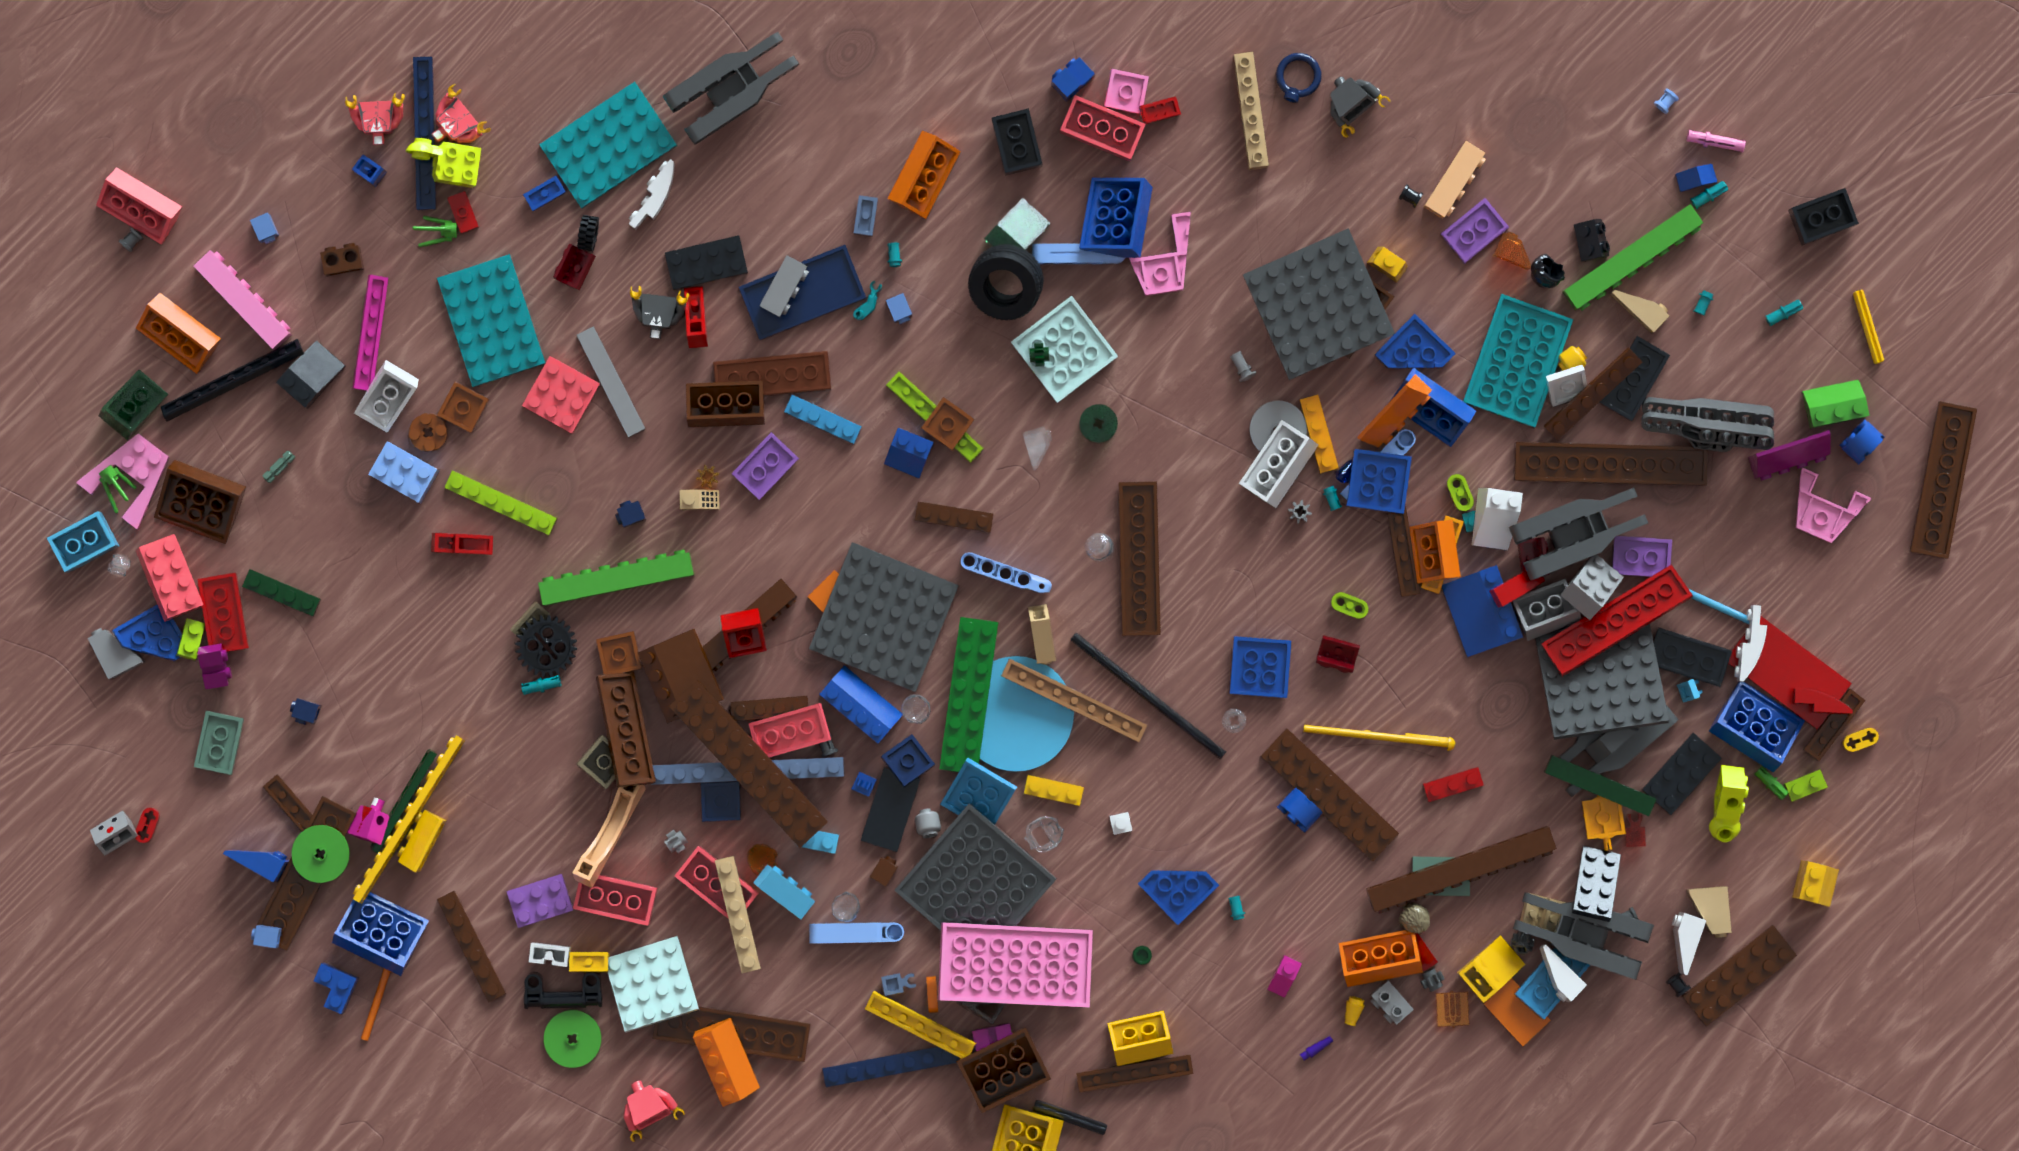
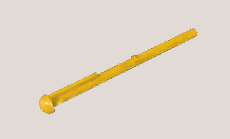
(1367, 734)

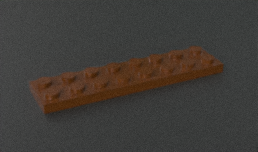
(1943, 480)
(1139, 558)
(1330, 794)
(295, 893)
(757, 1033)

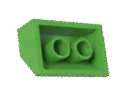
(1835, 404)

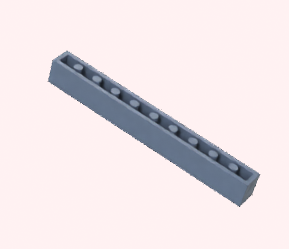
(718, 773)

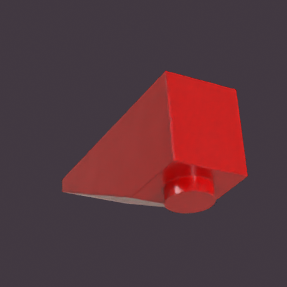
(695, 318)

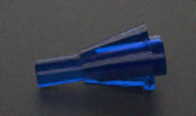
(1344, 472)

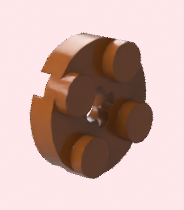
(417, 433)

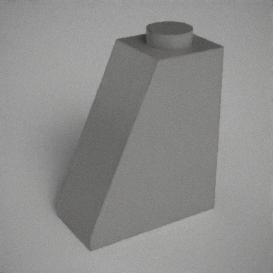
(111, 655)

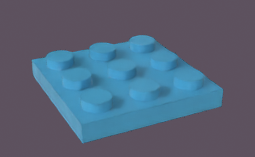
(979, 788)

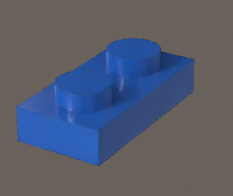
(544, 193)

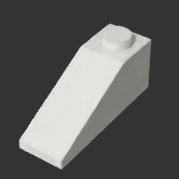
(1562, 977)

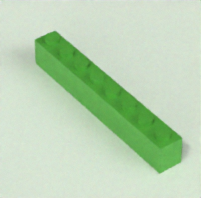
(1632, 257)
(617, 578)

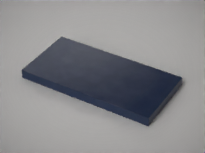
(827, 287)

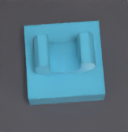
(1689, 690)

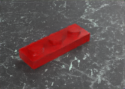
(1453, 784)

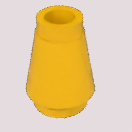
(1354, 1008)

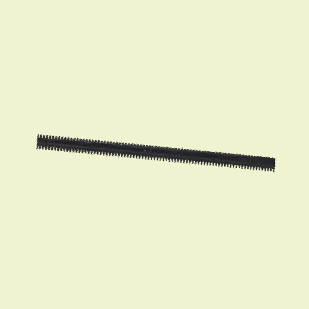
(1150, 697)

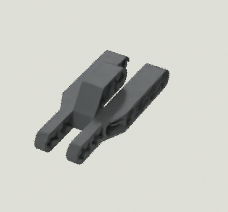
(734, 94)
(1713, 429)
(1575, 531)
(1615, 748)
(1585, 937)

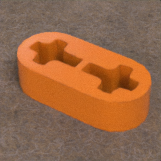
(932, 994)

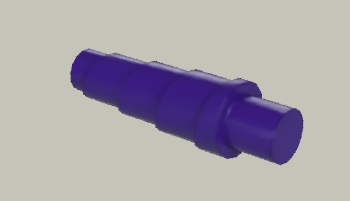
(1317, 1047)

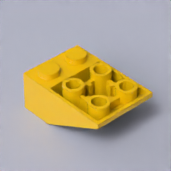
(1491, 969)

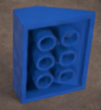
(1116, 216)
(1476, 614)
(1757, 726)
(378, 928)

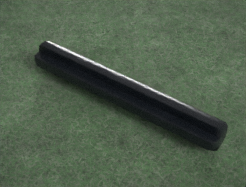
(1070, 1117)

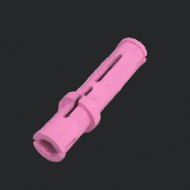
(1716, 141)

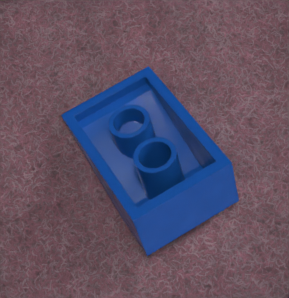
(267, 864)

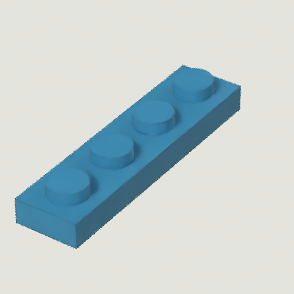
(822, 419)

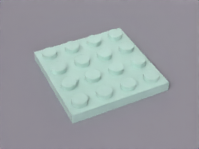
(1074, 346)
(651, 984)

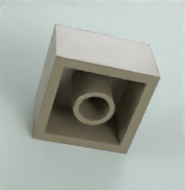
(598, 762)

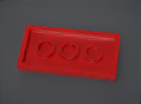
(223, 611)

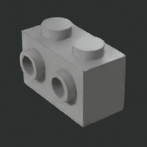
(1391, 1002)

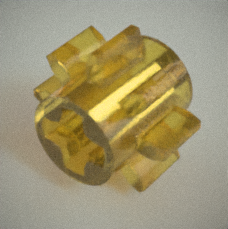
(702, 473)

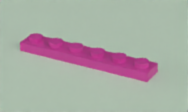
(370, 332)

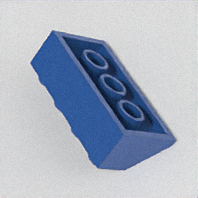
(1443, 413)
(861, 704)

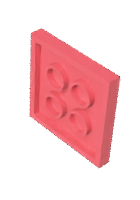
(561, 394)

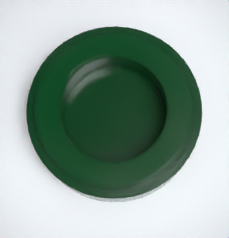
(1142, 955)

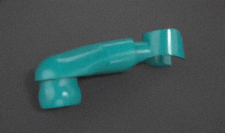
(869, 306)

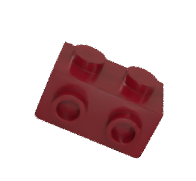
(574, 267)
(1531, 549)
(1337, 654)

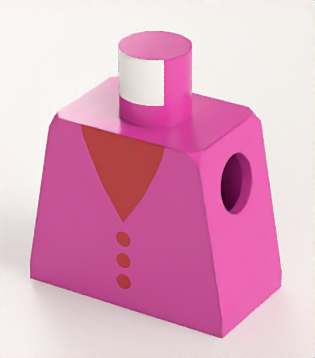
(370, 822)

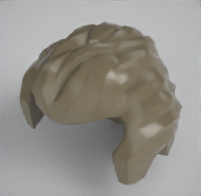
(1414, 918)

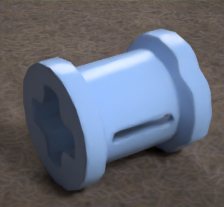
(1666, 101)

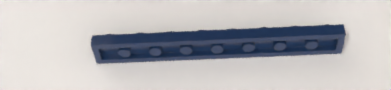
(423, 129)
(888, 1065)

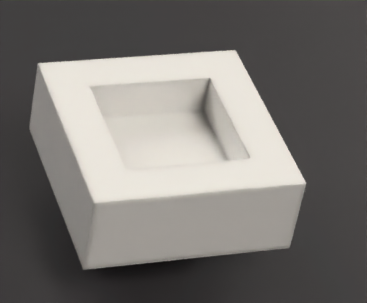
(1120, 823)

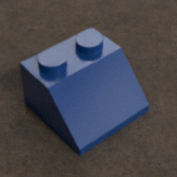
(908, 453)

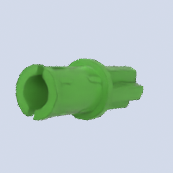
(1771, 783)

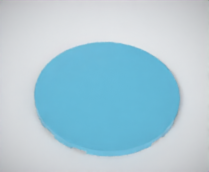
(1021, 725)

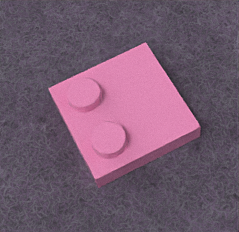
(1125, 91)

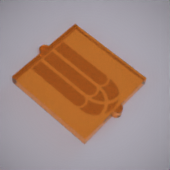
(1452, 1009)

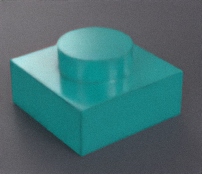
(1468, 519)

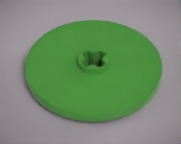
(335, 856)
(571, 1023)

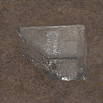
(1037, 445)

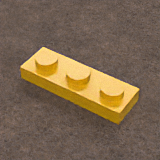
(1053, 790)

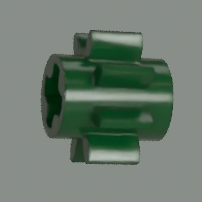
(1039, 354)

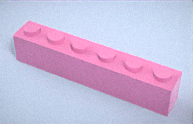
(242, 299)

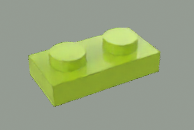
(190, 639)
(1805, 785)

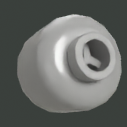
(927, 823)

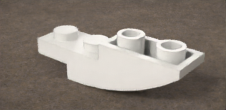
(659, 188)
(1750, 652)

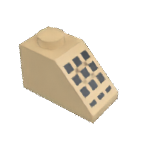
(699, 499)

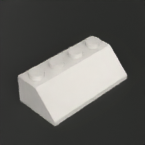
(1278, 463)

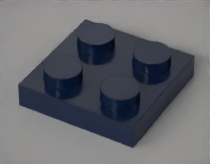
(908, 760)
(720, 801)

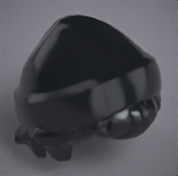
(1546, 272)

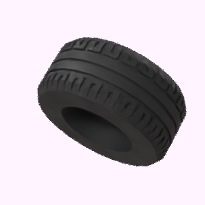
(998, 304)

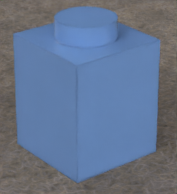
(264, 228)
(899, 308)
(266, 936)

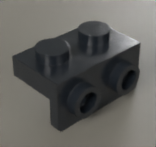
(1591, 239)

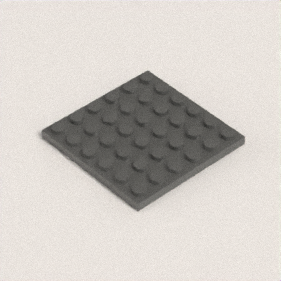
(1318, 304)
(883, 617)
(1608, 692)
(975, 876)

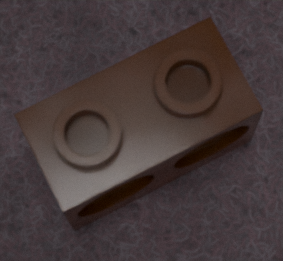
(342, 265)

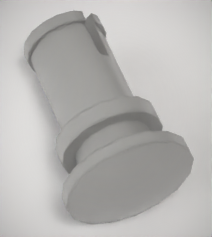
(1242, 367)

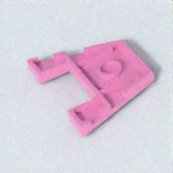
(1821, 516)

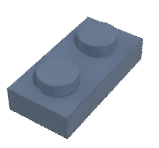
(865, 215)

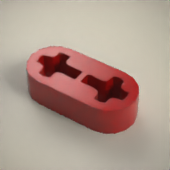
(151, 826)

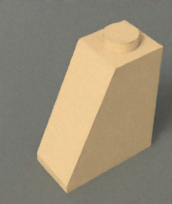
(1042, 634)
(1713, 906)

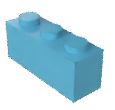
(784, 891)

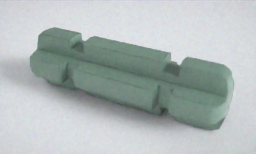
(278, 466)

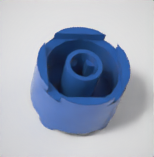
(1862, 441)
(1299, 810)

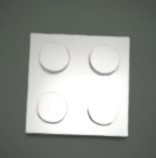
(1566, 384)

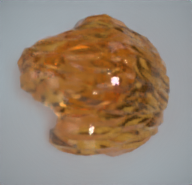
(760, 856)

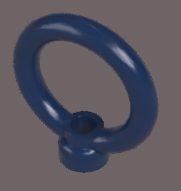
(1293, 94)

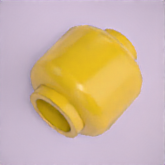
(1571, 358)

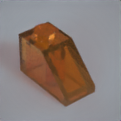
(1512, 251)

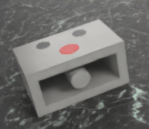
(113, 833)

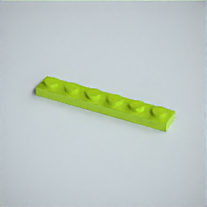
(500, 502)

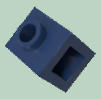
(630, 513)
(304, 711)

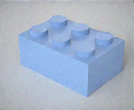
(403, 472)

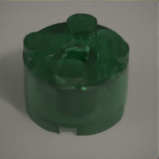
(1109, 425)

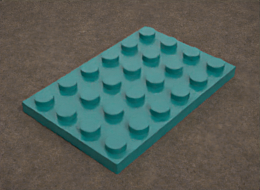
(608, 145)
(491, 320)
(1515, 360)

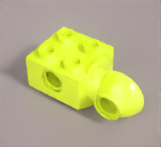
(451, 162)
(1728, 803)

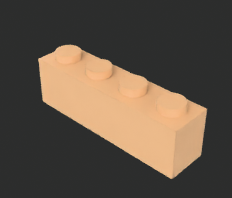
(1454, 180)

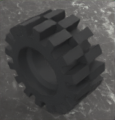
(588, 232)

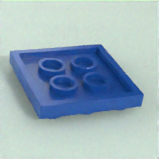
(1379, 481)
(1260, 667)

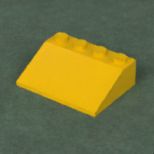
(1026, 1131)

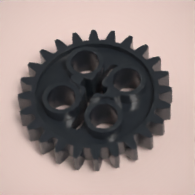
(532, 656)

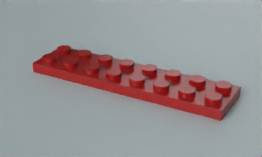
(1617, 620)

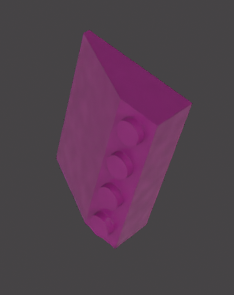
(1791, 454)

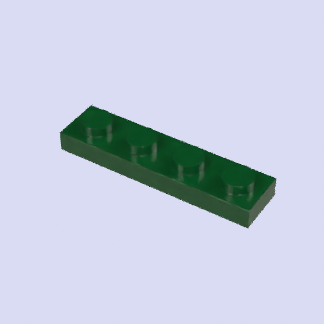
(281, 592)

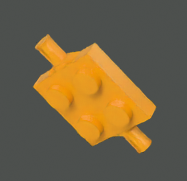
(1603, 819)

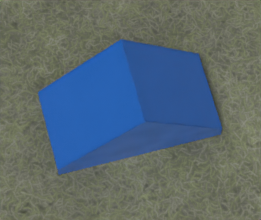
(369, 170)
(1696, 177)

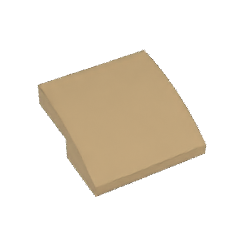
(1539, 916)

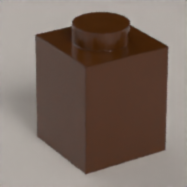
(884, 870)

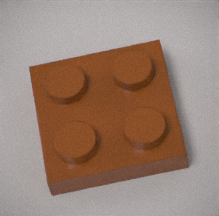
(463, 407)
(947, 423)
(619, 653)

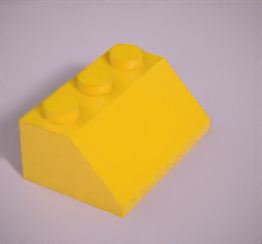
(421, 840)
(1140, 1038)

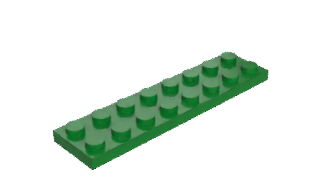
(968, 693)

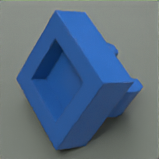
(864, 784)

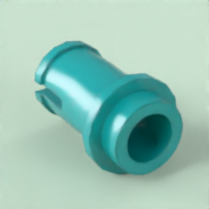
(894, 255)
(1703, 302)
(1332, 498)
(1236, 908)

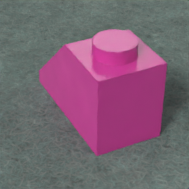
(1284, 976)

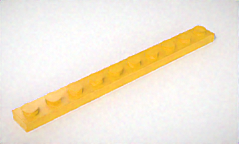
(404, 825)

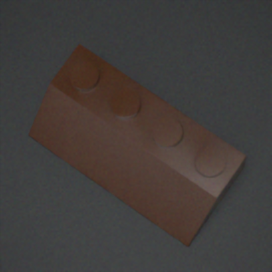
(725, 404)

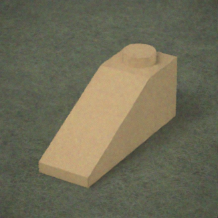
(1644, 311)

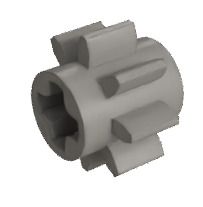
(1304, 508)
(676, 841)

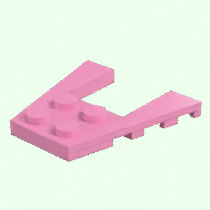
(1166, 271)
(140, 461)

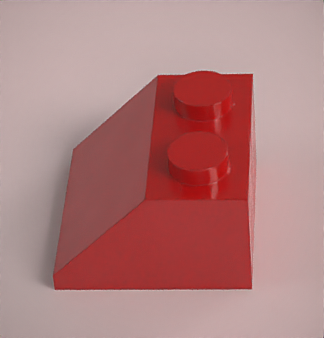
(743, 633)

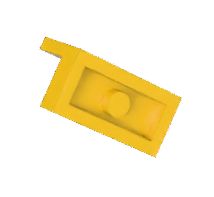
(588, 961)

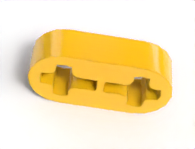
(1862, 743)

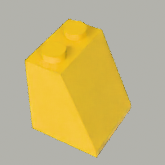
(1815, 883)

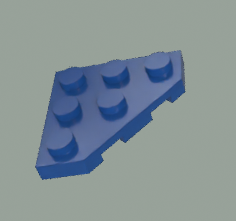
(1415, 347)
(150, 635)
(1178, 891)

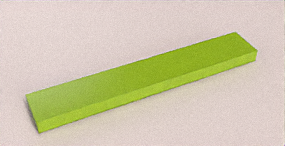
(924, 407)

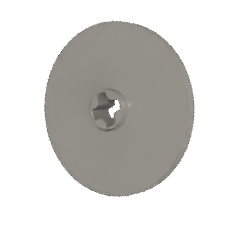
(1269, 416)

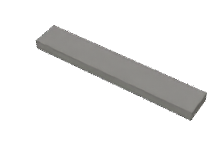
(611, 381)

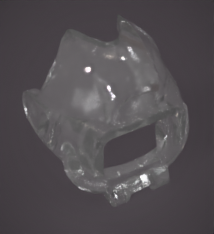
(1051, 829)

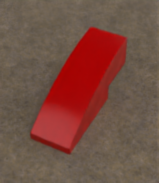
(462, 543)
(1514, 588)
(1821, 702)

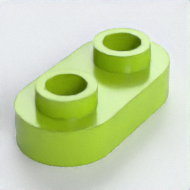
(1461, 492)
(1349, 605)

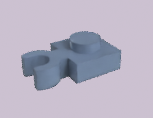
(894, 983)

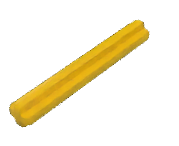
(1868, 326)

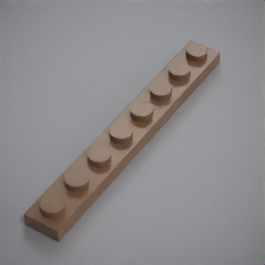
(1073, 700)

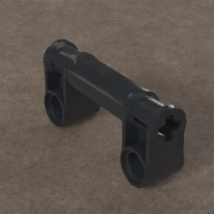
(589, 996)

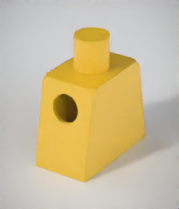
(1388, 263)

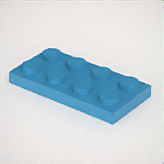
(1538, 990)

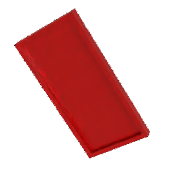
(1790, 666)

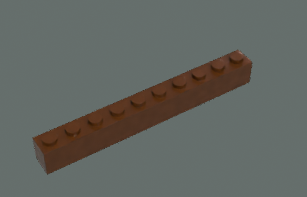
(1461, 868)

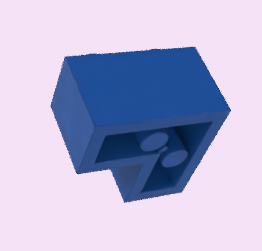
(1071, 79)
(341, 985)

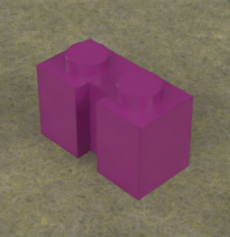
(213, 666)
(989, 1035)

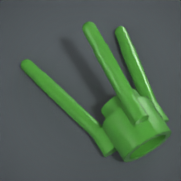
(447, 229)
(109, 476)

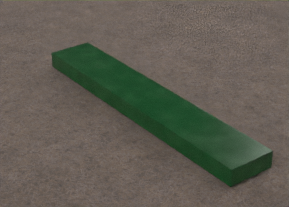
(1600, 785)
(406, 796)

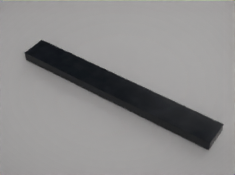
(232, 380)

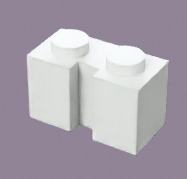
(541, 952)

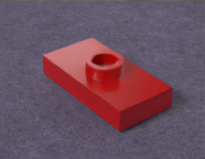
(1159, 110)
(463, 212)

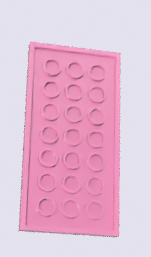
(1015, 965)

